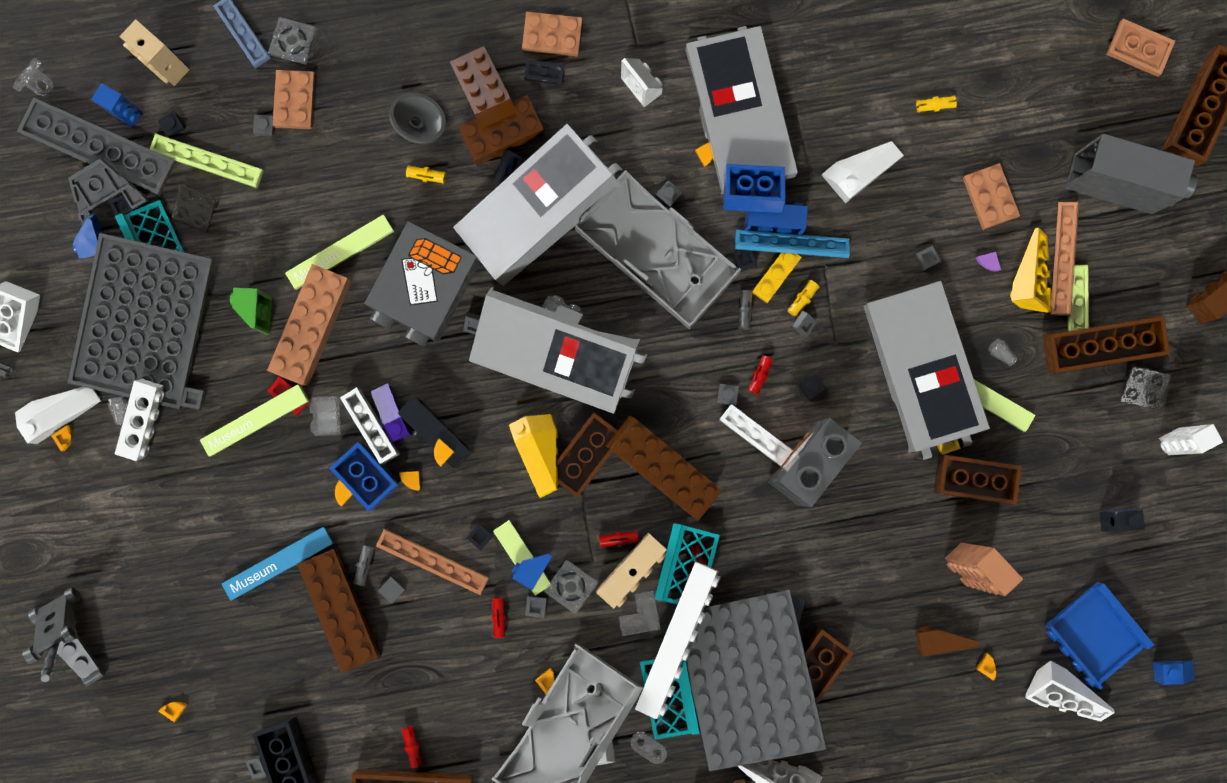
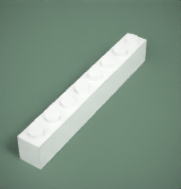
(677, 640)

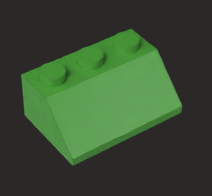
(253, 308)

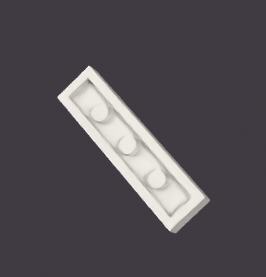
(756, 435)

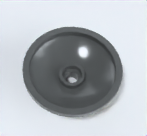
(420, 111)

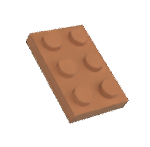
(552, 34)
(1140, 47)
(293, 99)
(991, 196)

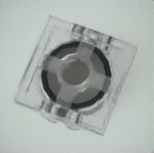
(292, 41)
(571, 586)

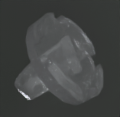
(30, 77)

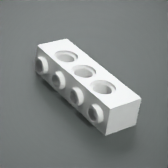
(369, 425)
(1190, 440)
(127, 446)

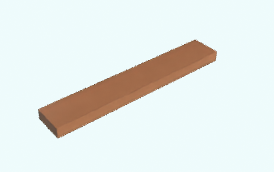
(1064, 258)
(432, 561)

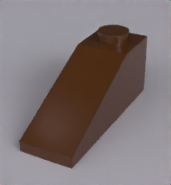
(936, 641)

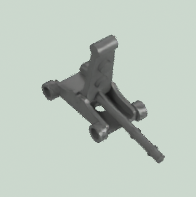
(61, 639)

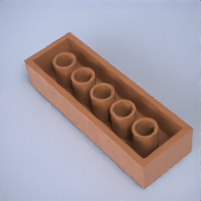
(309, 325)
(983, 569)

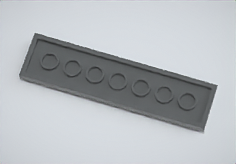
(91, 143)

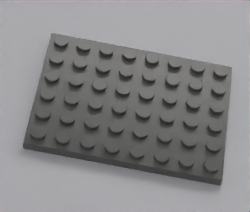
(140, 318)
(753, 683)

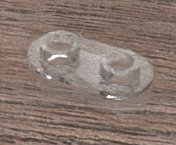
(648, 747)

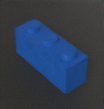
(116, 105)

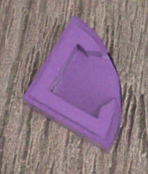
(989, 262)

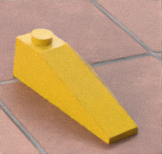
(1030, 283)
(536, 443)

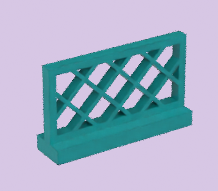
(130, 233)
(672, 557)
(688, 705)

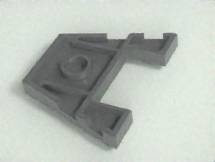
(98, 185)

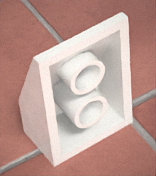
(640, 81)
(17, 314)

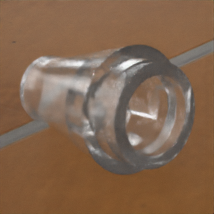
(1002, 352)
(118, 408)

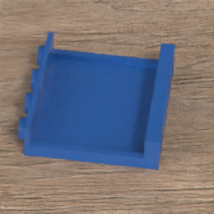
(1097, 634)

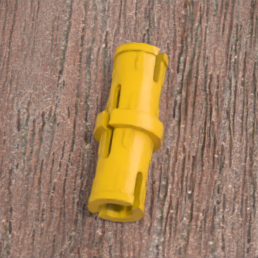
(936, 104)
(425, 174)
(803, 298)

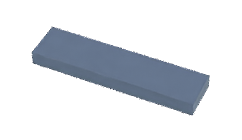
(242, 32)

